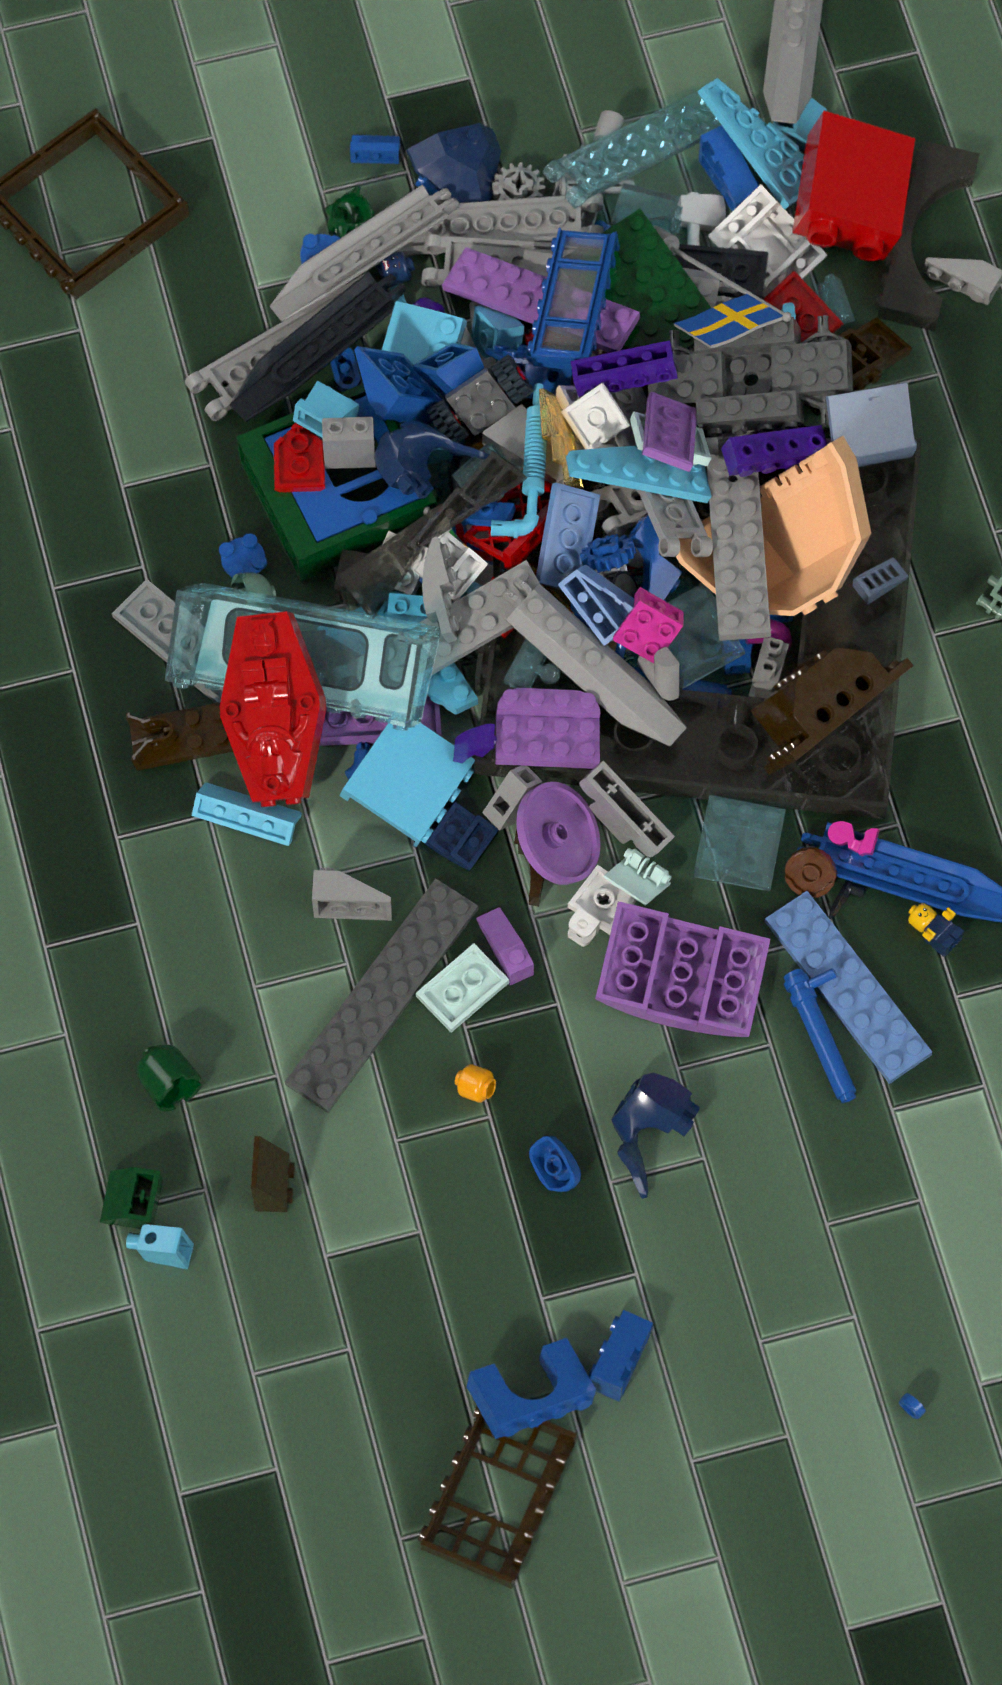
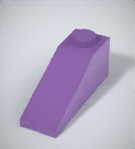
(506, 946)

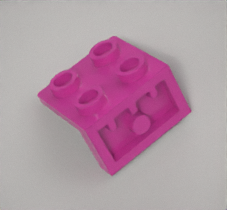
(649, 625)

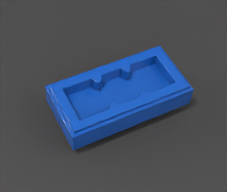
(492, 511)

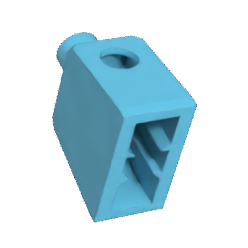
(162, 1245)

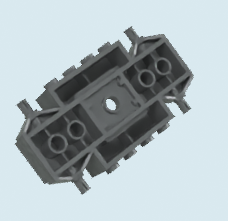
(787, 374)

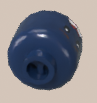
(398, 265)

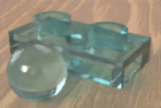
(528, 665)

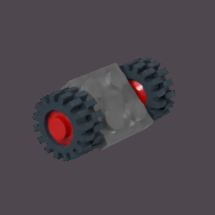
(481, 400)

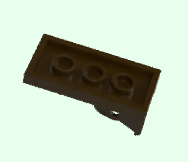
(177, 736)

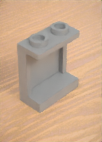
(348, 442)

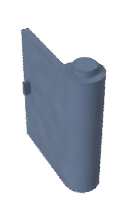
(874, 423)

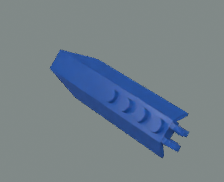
(916, 876)

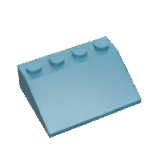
(421, 331)

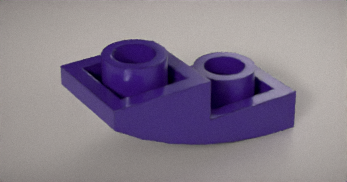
(474, 741)

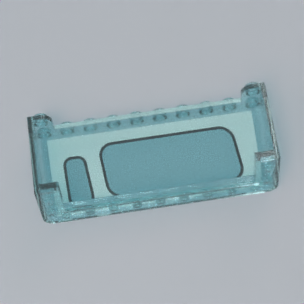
(368, 659)

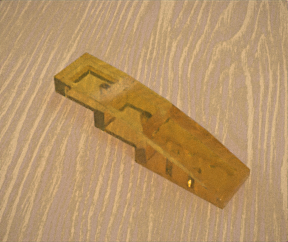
(558, 432)

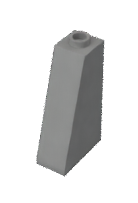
(509, 440)

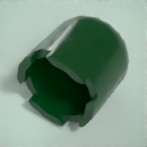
(167, 1076)

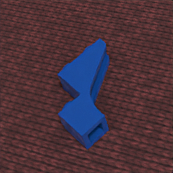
(658, 573)

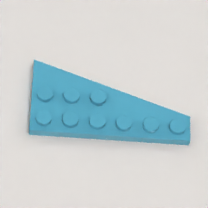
(763, 144)

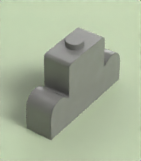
(623, 811)

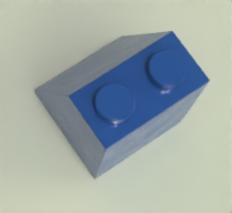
(449, 367)

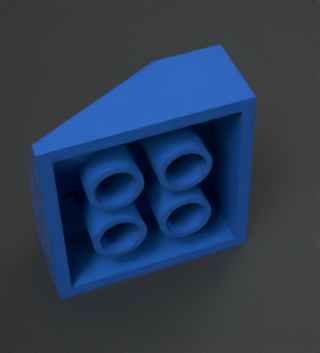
(395, 386)

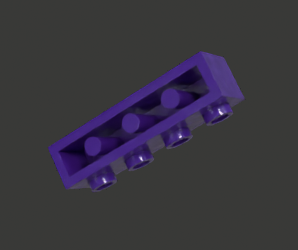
(625, 368)
(771, 450)

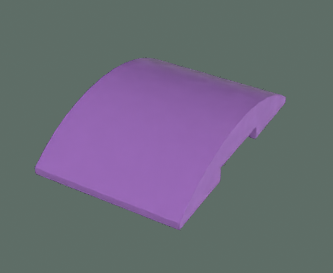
(682, 972)

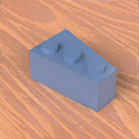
(597, 601)

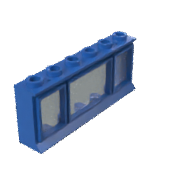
(572, 298)

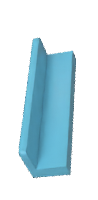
(240, 813)

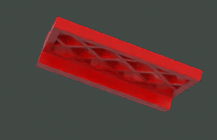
(520, 547)

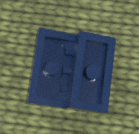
(461, 836)

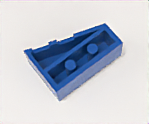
(726, 167)
(620, 1354)

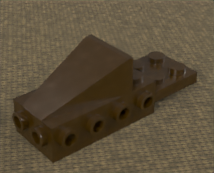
(873, 351)

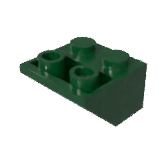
(132, 1197)

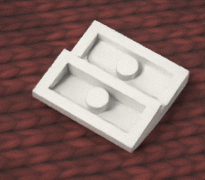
(465, 563)

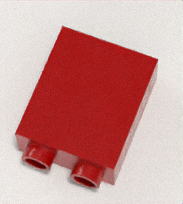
(853, 186)

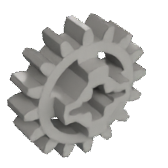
(507, 183)

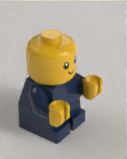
(936, 929)

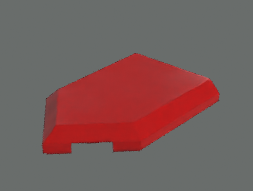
(299, 461)

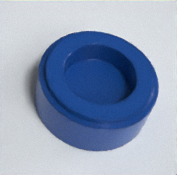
(912, 1406)

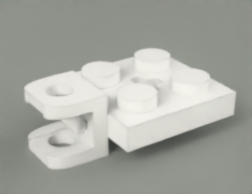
(591, 915)

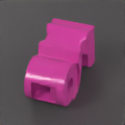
(843, 833)

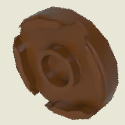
(810, 871)

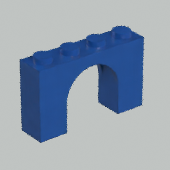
(509, 1413)

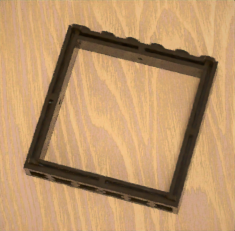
(112, 259)

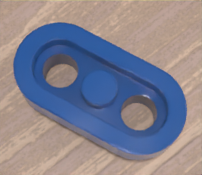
(345, 371)

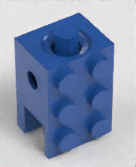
(549, 377)

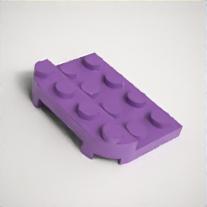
(547, 728)

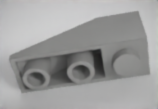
(970, 277)

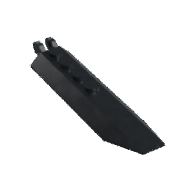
(316, 344)

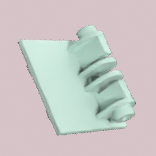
(637, 879)

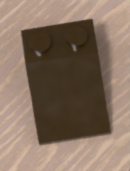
(271, 1177)

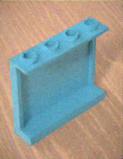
(408, 779)

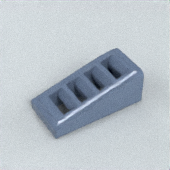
(864, 590)

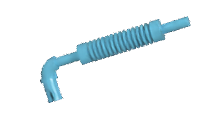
(534, 470)

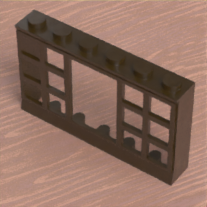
(532, 1518)

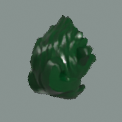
(348, 213)

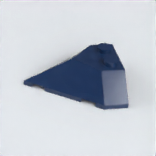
(460, 161)

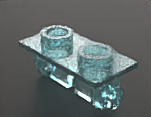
(835, 298)

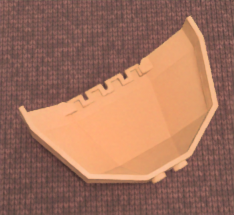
(810, 531)

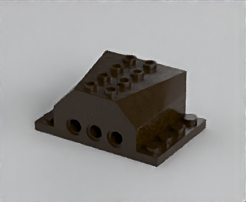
(820, 699)

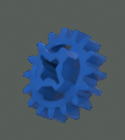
(608, 553)

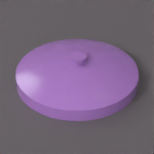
(558, 833)

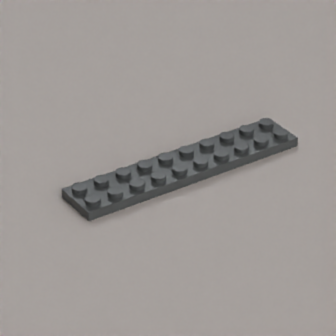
(381, 995)

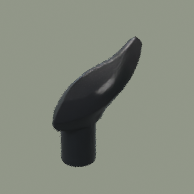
(847, 888)

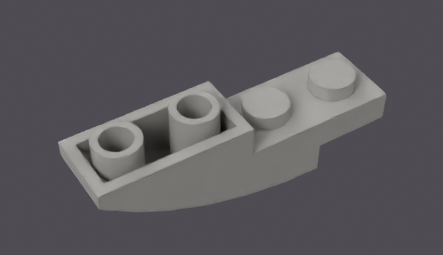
(436, 586)

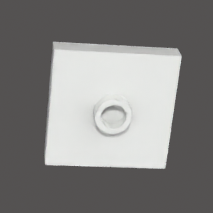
(596, 417)

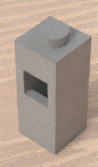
(505, 803)

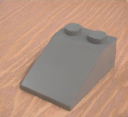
(344, 897)

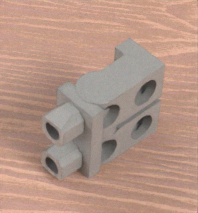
(768, 667)

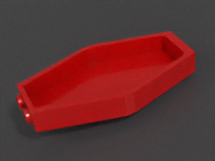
(273, 708)

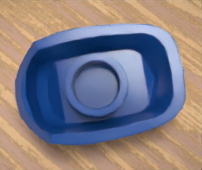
(554, 1164)

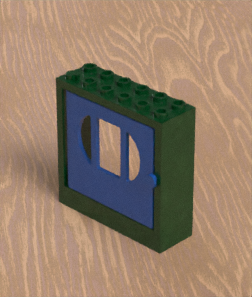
(326, 510)

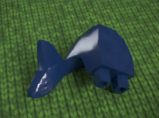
(405, 452)
(652, 1103)

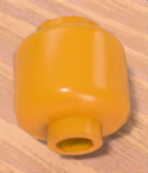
(475, 1083)

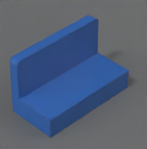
(375, 149)

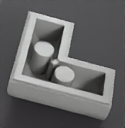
(662, 673)

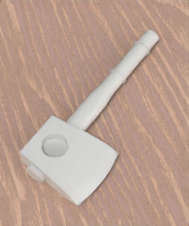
(701, 213)

